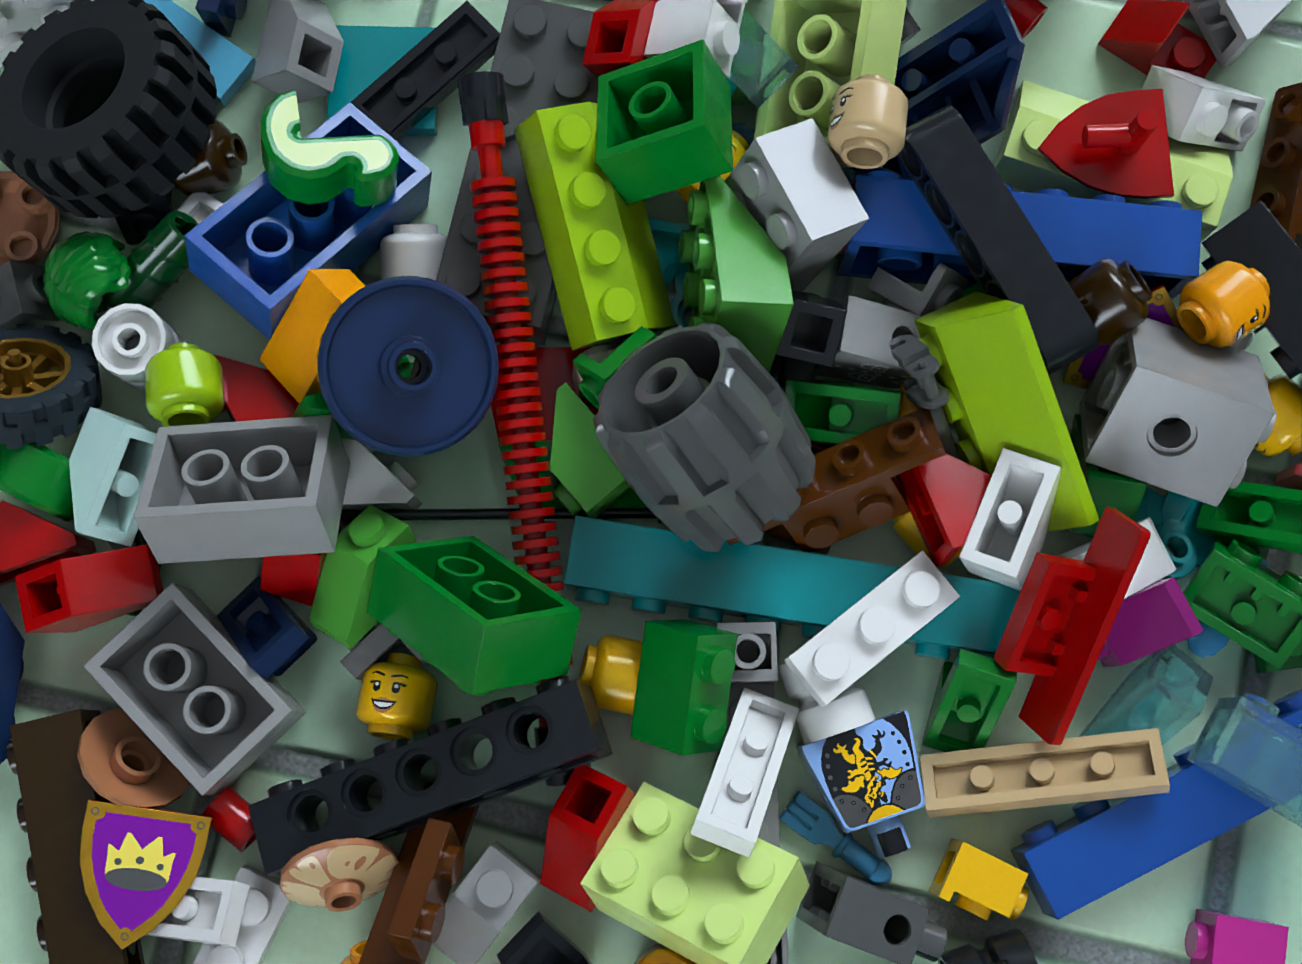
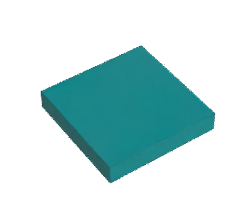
(369, 54)

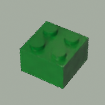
(664, 123)

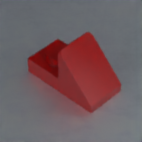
(1150, 35)

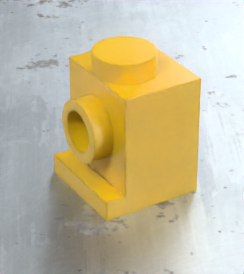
(980, 881)

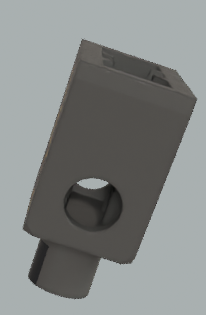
(870, 917)

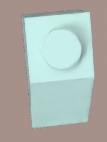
(109, 475)

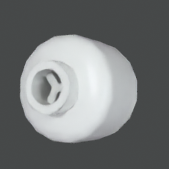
(412, 251)

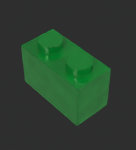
(683, 686)

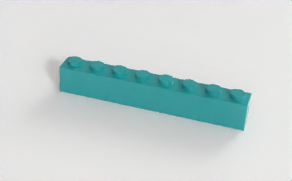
(764, 585)

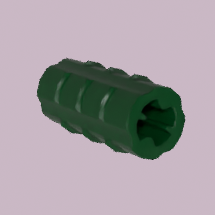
(156, 262)

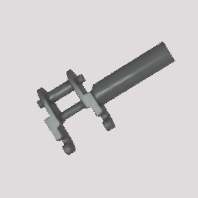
(922, 387)

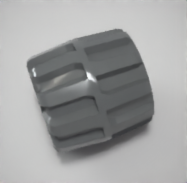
(705, 436)

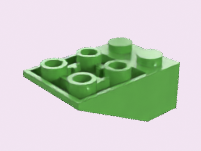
(734, 271)

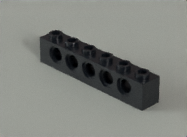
(575, 737)

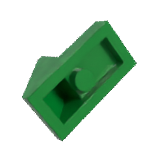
(839, 409)
(1256, 516)
(967, 702)

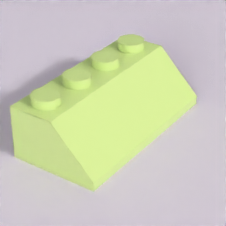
(1198, 171)

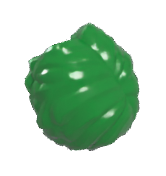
(80, 273)

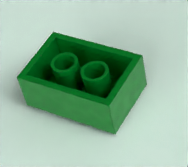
(473, 613)

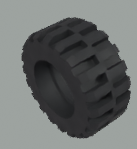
(104, 107)

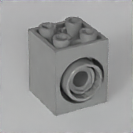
(1176, 412)

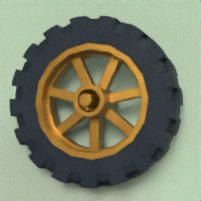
(44, 384)

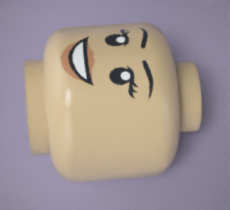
(868, 121)

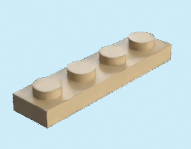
(1044, 773)

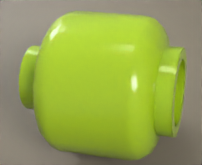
(184, 386)

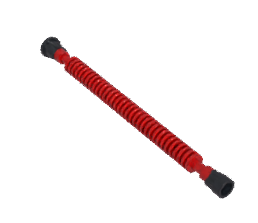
(485, 112)

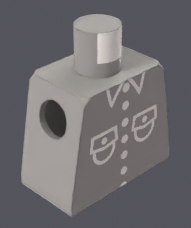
(864, 344)

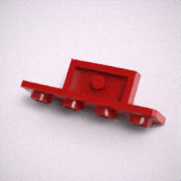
(1066, 621)

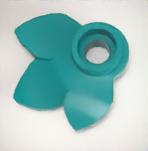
(1175, 523)

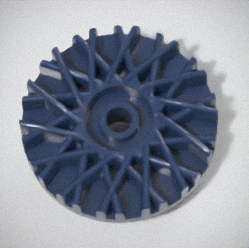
(362, 355)

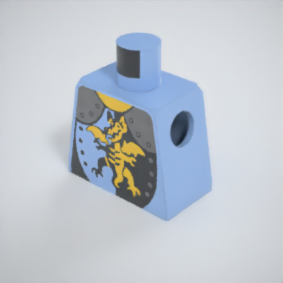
(869, 779)

